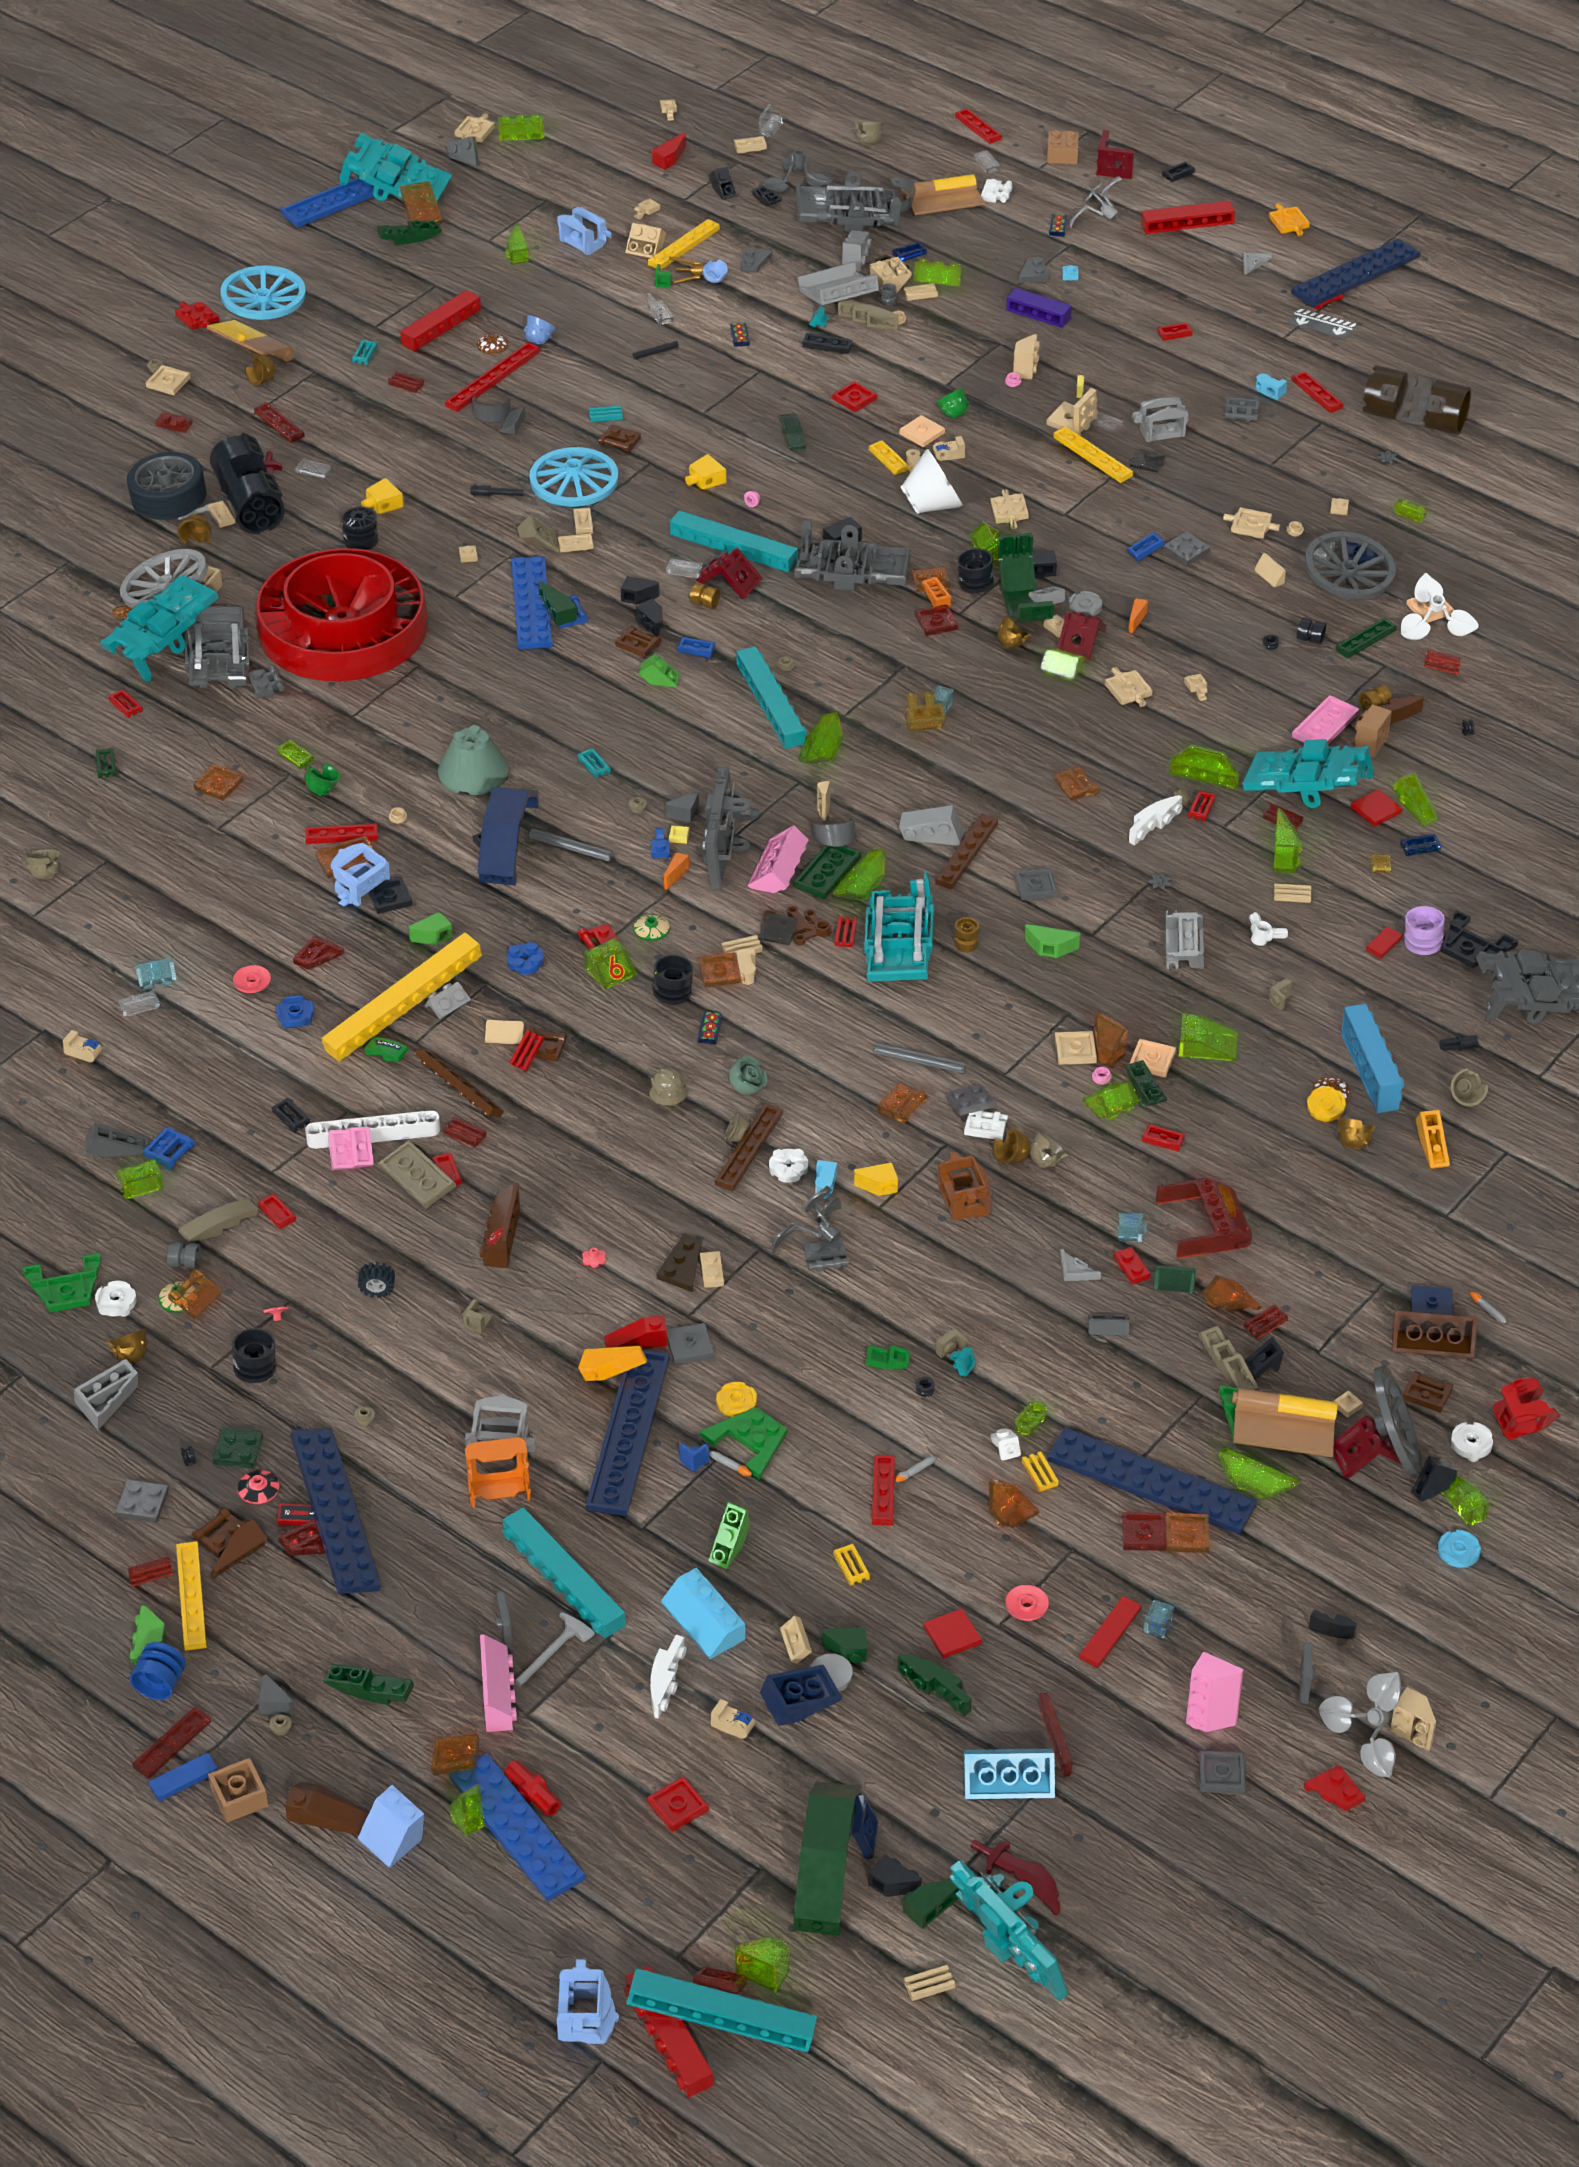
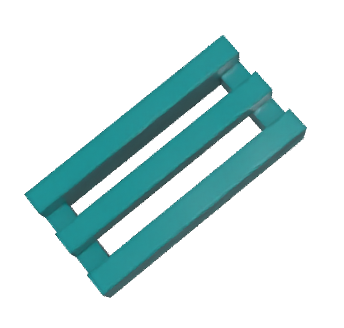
(367, 352)
(606, 413)
(591, 765)

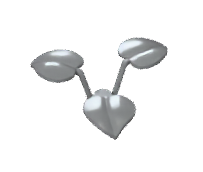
(1106, 209)
(1337, 1713)

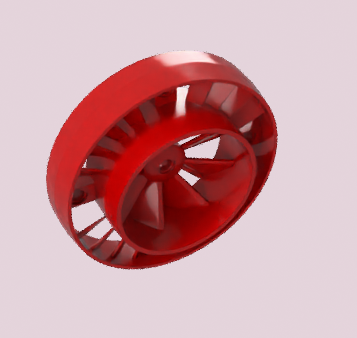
(352, 638)

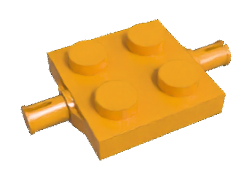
(1289, 219)

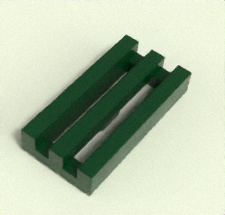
(106, 772)

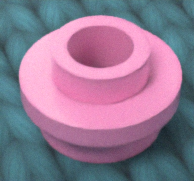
(1013, 379)
(751, 495)
(1101, 1075)

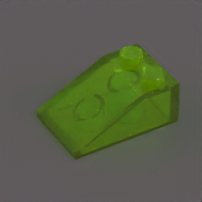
(1286, 845)
(1207, 1039)

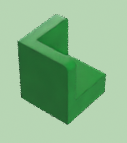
(663, 278)

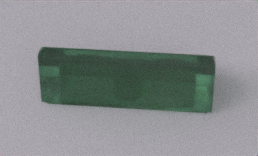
(1174, 1279)

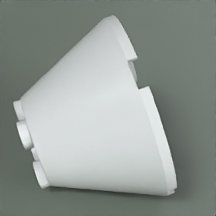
(928, 487)

